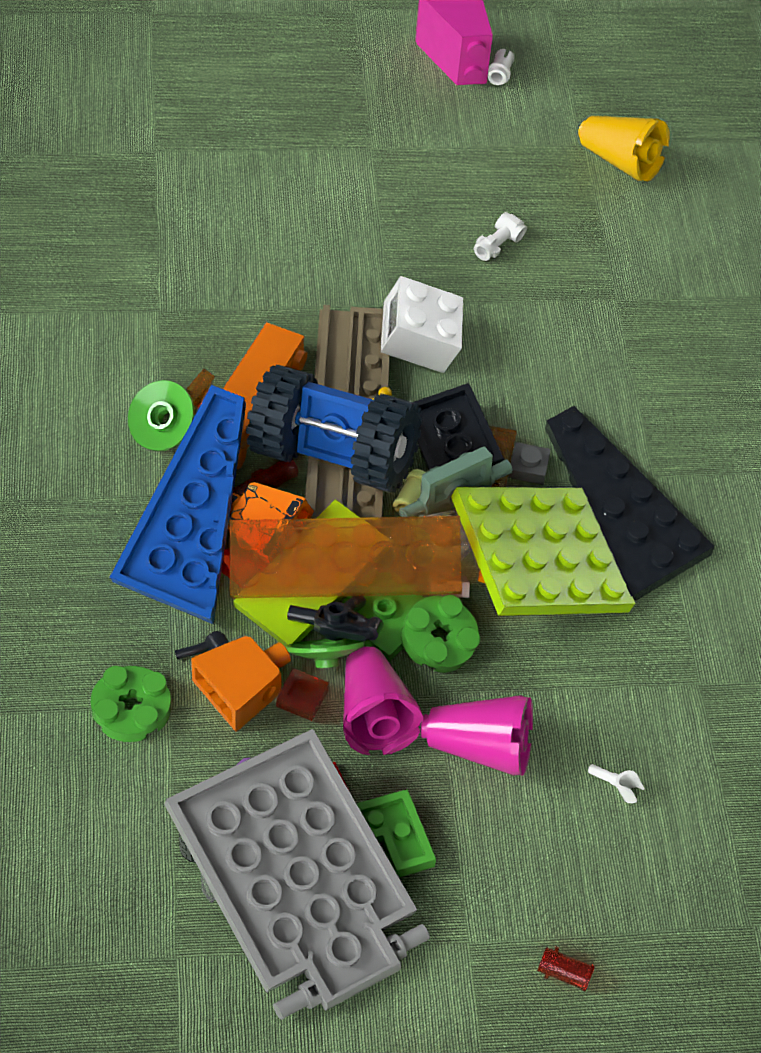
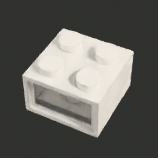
(422, 324)

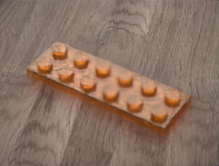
(345, 557)

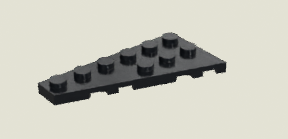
(638, 522)

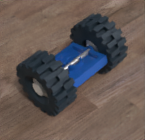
(364, 434)

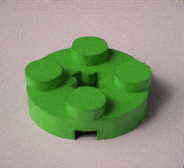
(434, 652)
(125, 683)

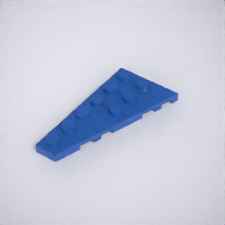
(184, 528)

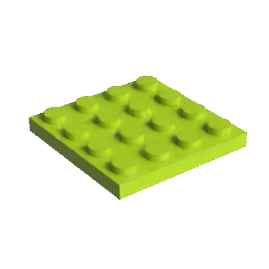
(541, 551)

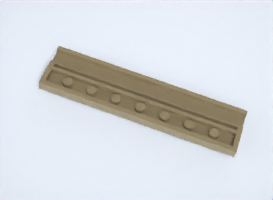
(353, 363)

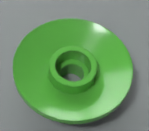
(149, 409)
(325, 651)

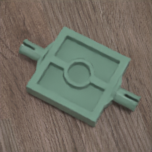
(439, 483)

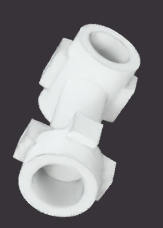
(507, 227)

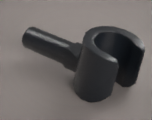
(212, 641)

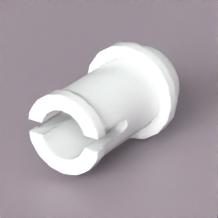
(499, 70)

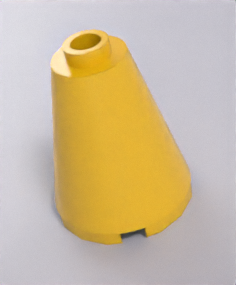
(627, 143)

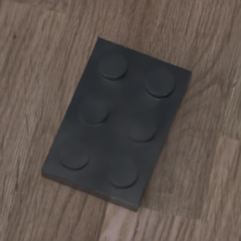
(453, 427)

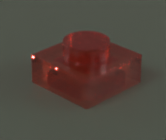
(302, 694)

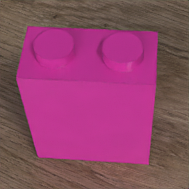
(456, 38)

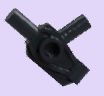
(339, 620)

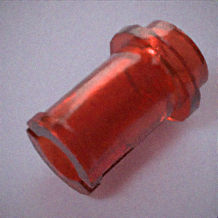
(565, 968)

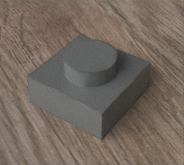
(529, 463)

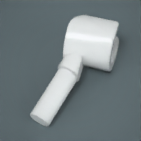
(623, 781)

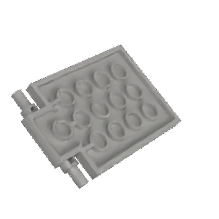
(298, 874)

